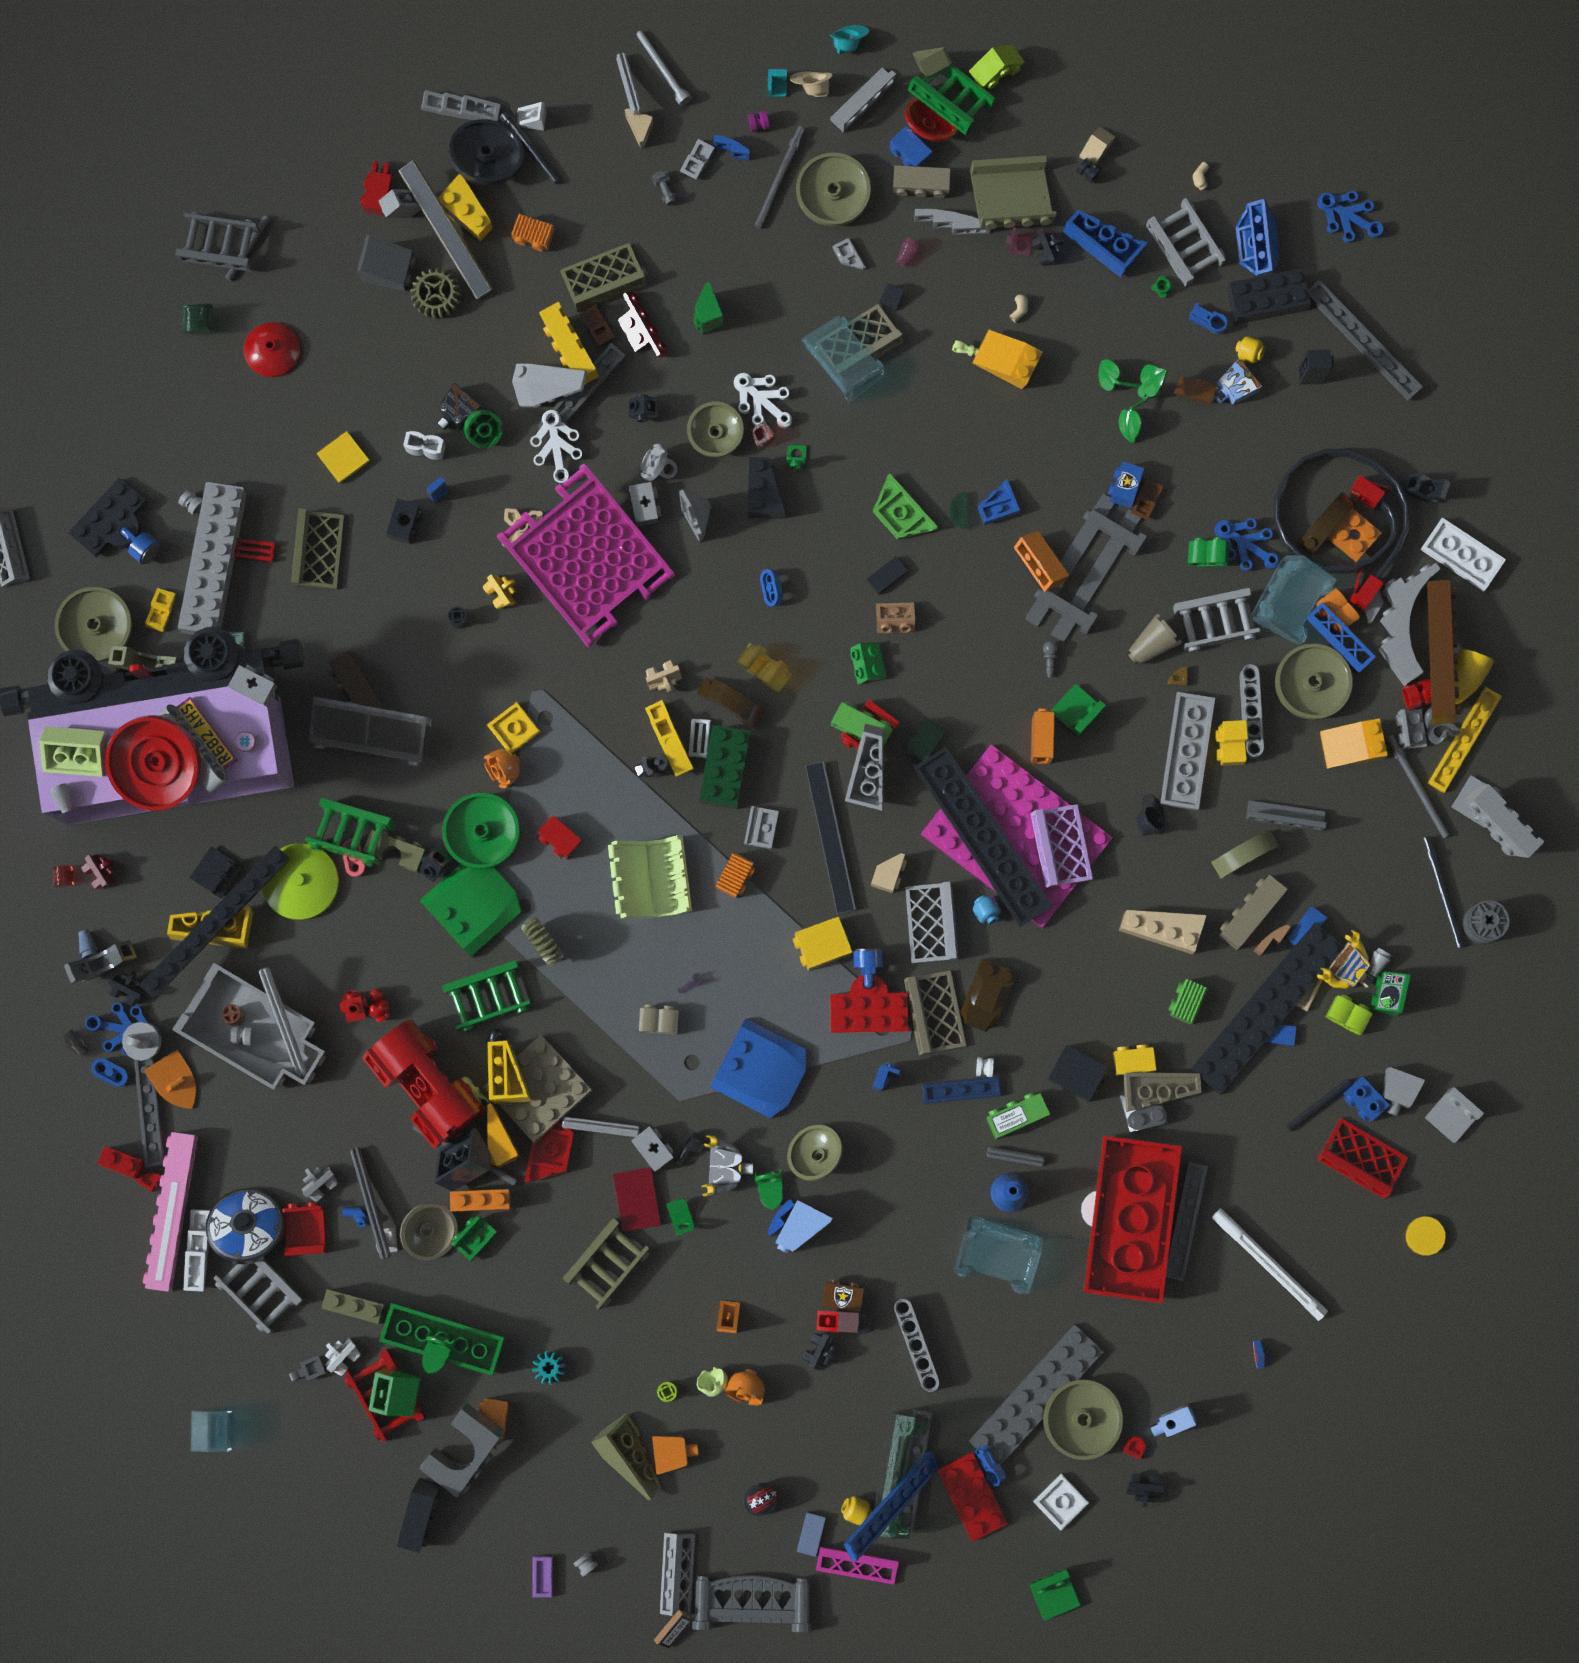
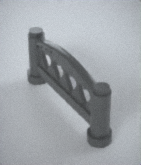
(709, 1610)

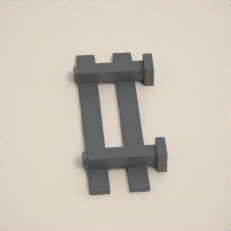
(1073, 611)

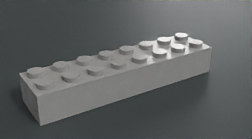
(212, 557)

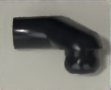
(493, 1036)

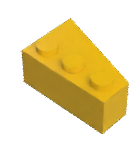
(465, 208)
(505, 1076)

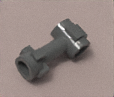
(661, 178)

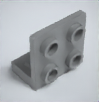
(1453, 1114)

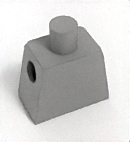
(1400, 1089)

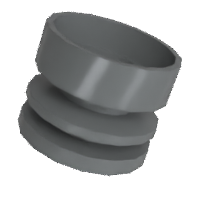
(1475, 918)

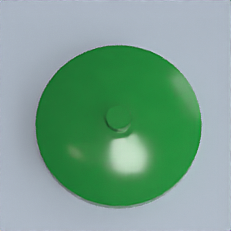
(480, 831)

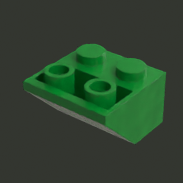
(394, 1393)

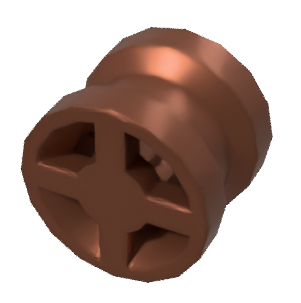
(229, 1013)

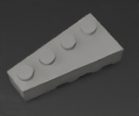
(867, 776)

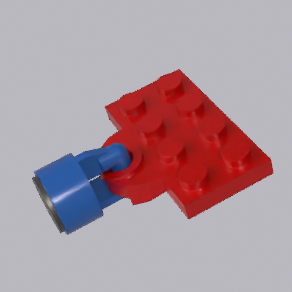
(868, 1003)

